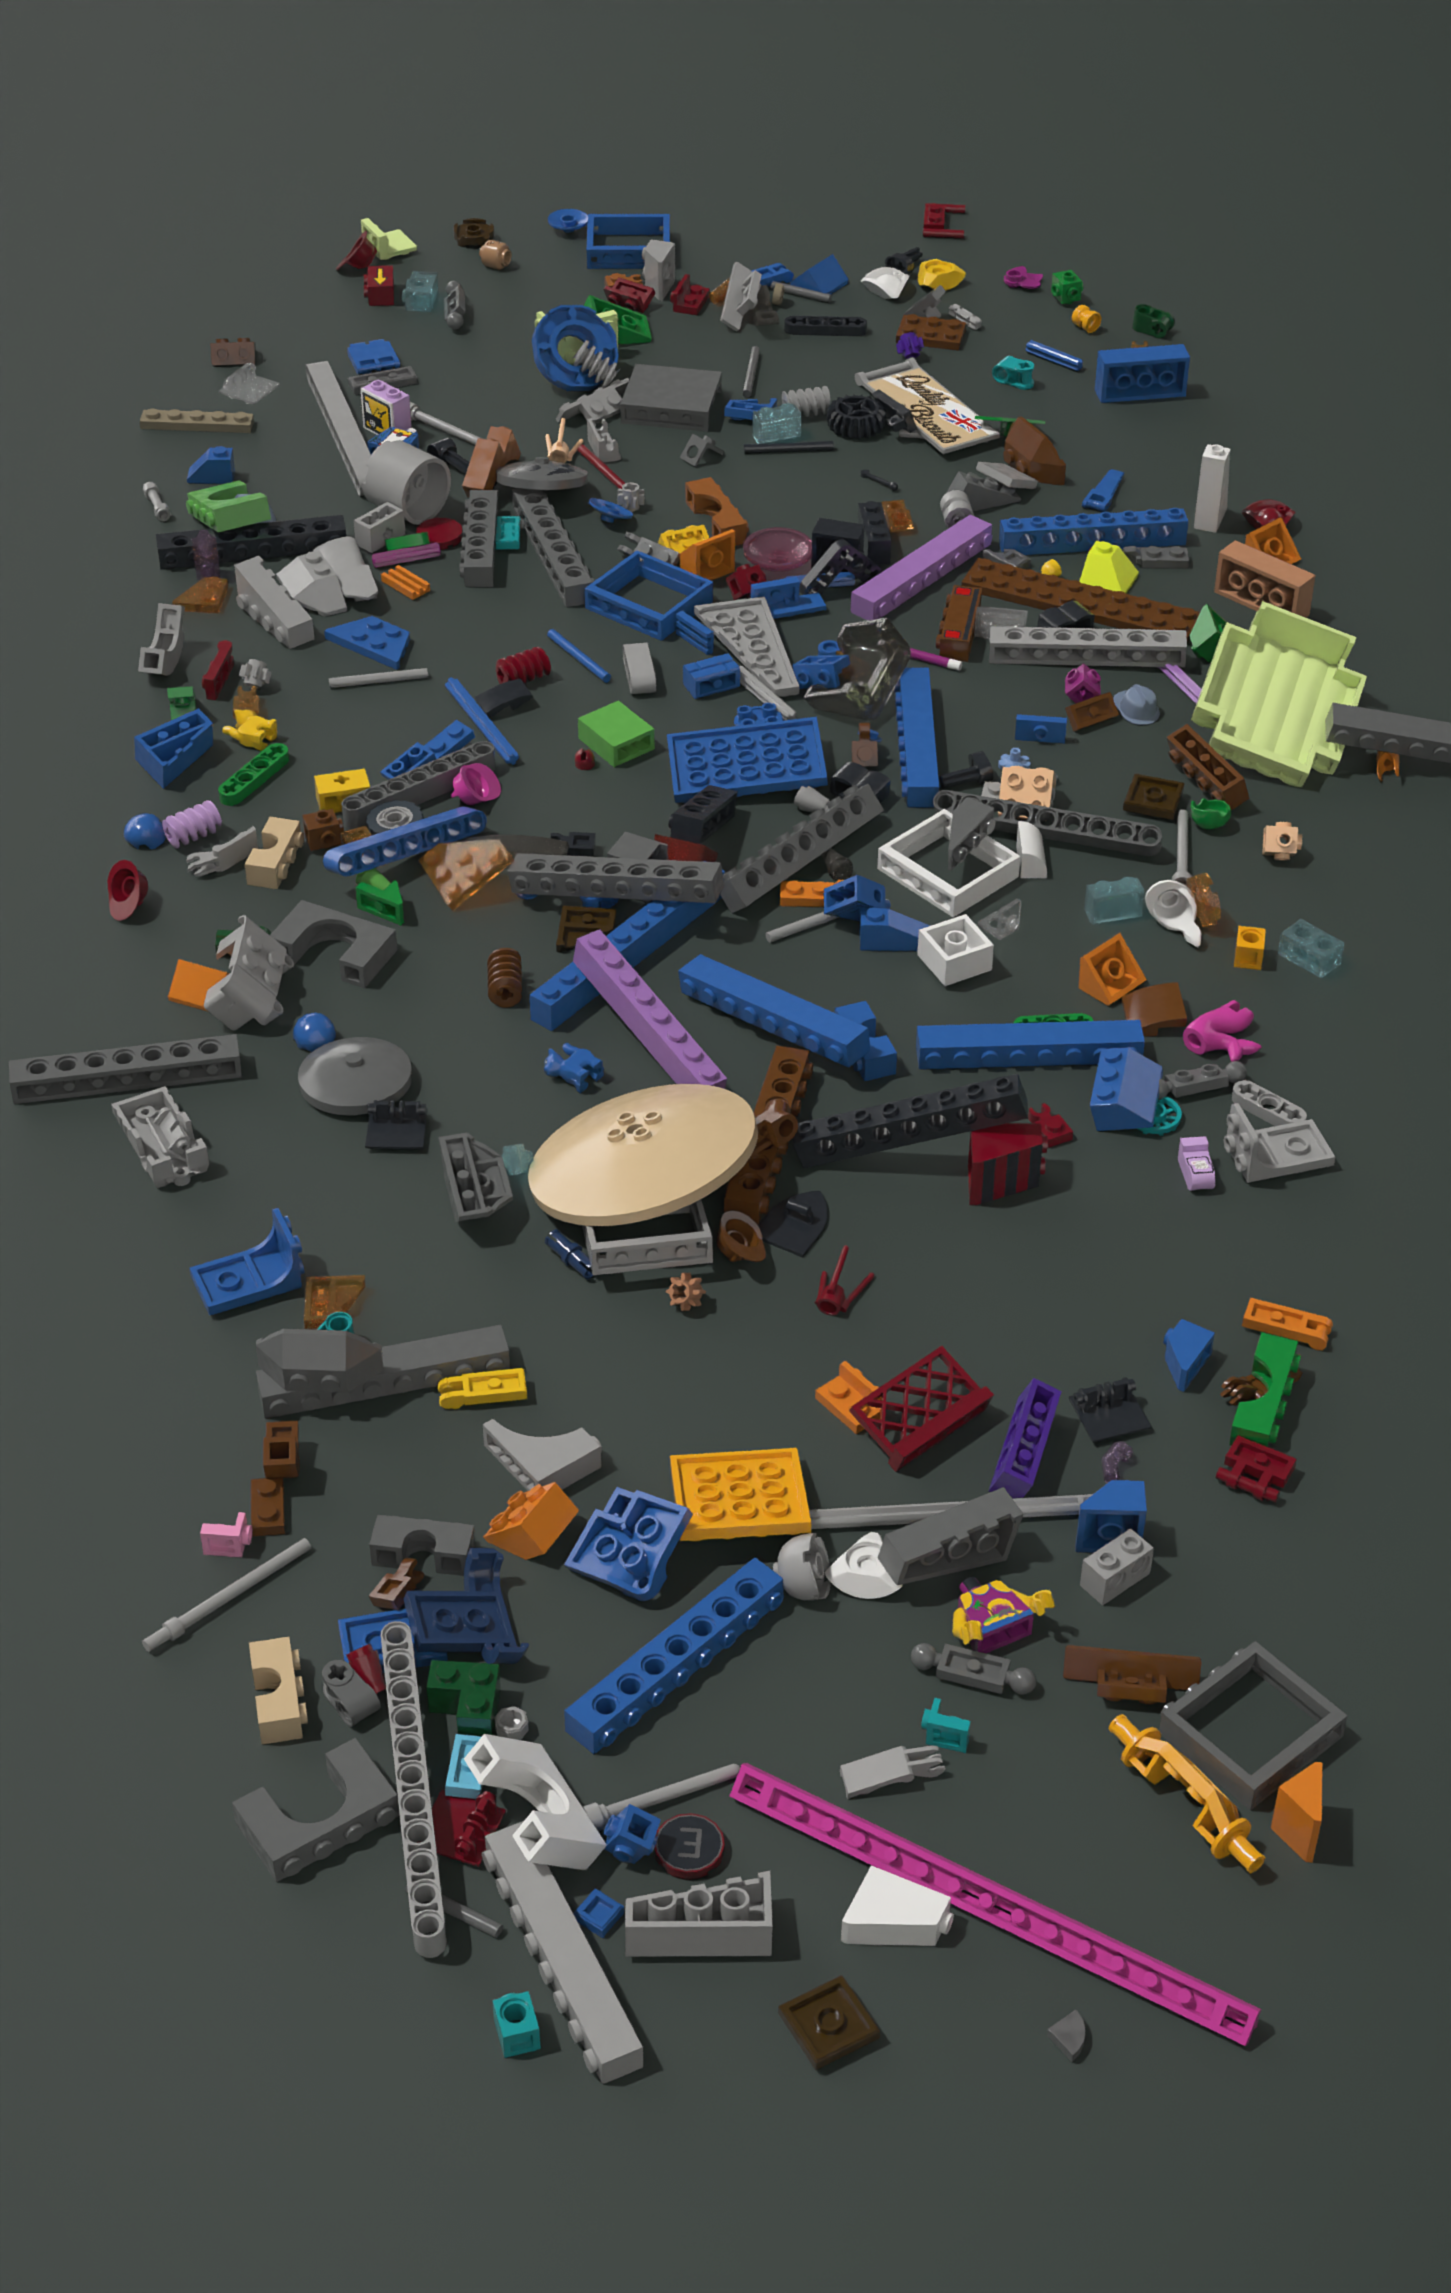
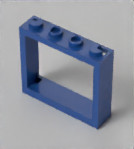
(623, 224)
(602, 600)

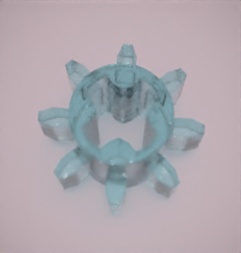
(516, 1159)

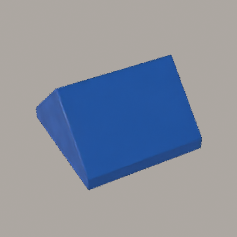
(823, 277)

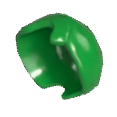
(1210, 813)

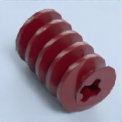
(523, 666)

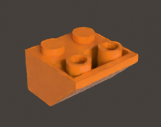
(532, 1521)

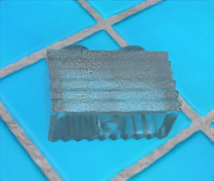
(776, 423)
(1114, 900)

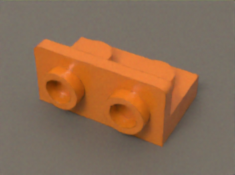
(846, 1391)

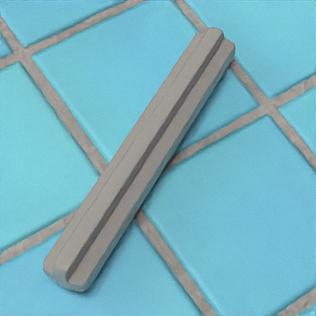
(764, 694)

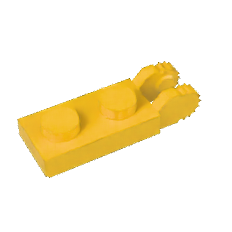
(482, 1388)

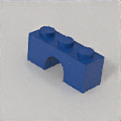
(882, 1057)

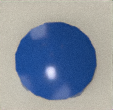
(758, 714)

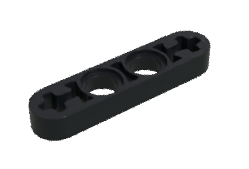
(825, 325)

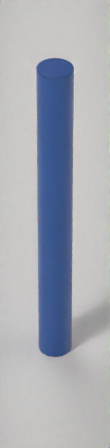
(579, 655)

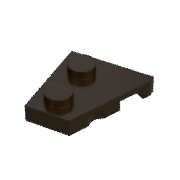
(582, 921)

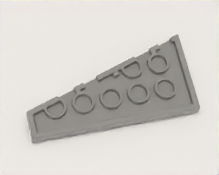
(753, 638)

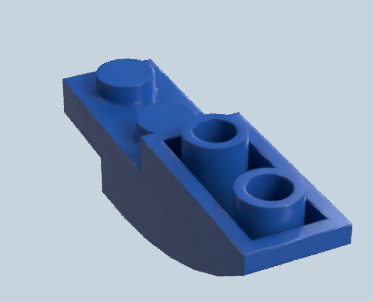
(446, 742)

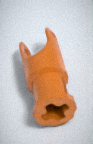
(1387, 762)

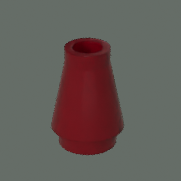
(367, 1665)

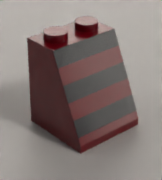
(1005, 1160)

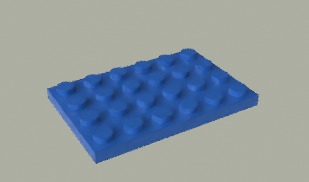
(748, 758)

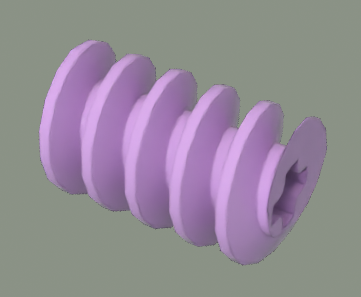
(191, 822)

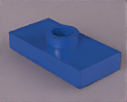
(1040, 728)

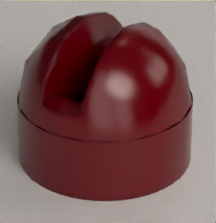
(584, 759)

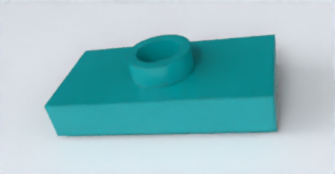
(508, 532)

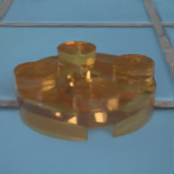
(1207, 902)

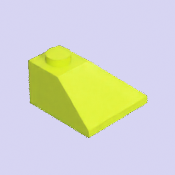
(1108, 568)

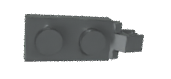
(1157, 557)

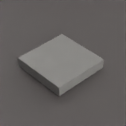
(1006, 475)

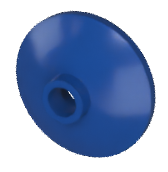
(568, 219)
(609, 510)

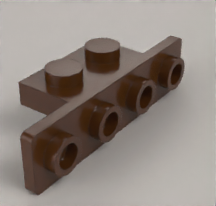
(1131, 1673)

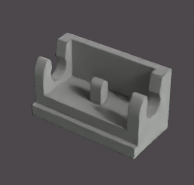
(601, 442)

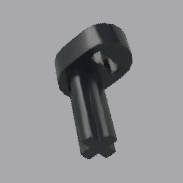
(904, 261)
(979, 770)

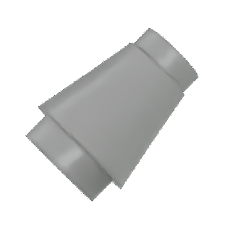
(810, 800)

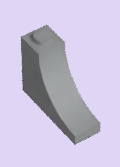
(543, 1459)

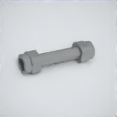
(160, 509)

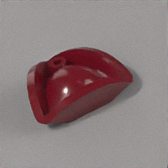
(1266, 511)

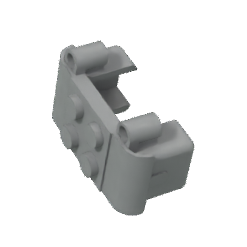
(254, 980)

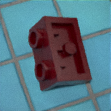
(688, 298)

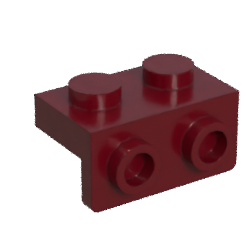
(630, 295)

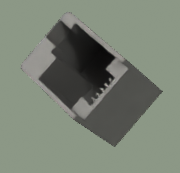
(638, 847)

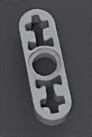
(1252, 1097)

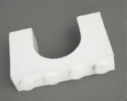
(560, 1828)

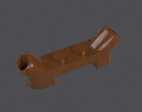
(775, 1125)

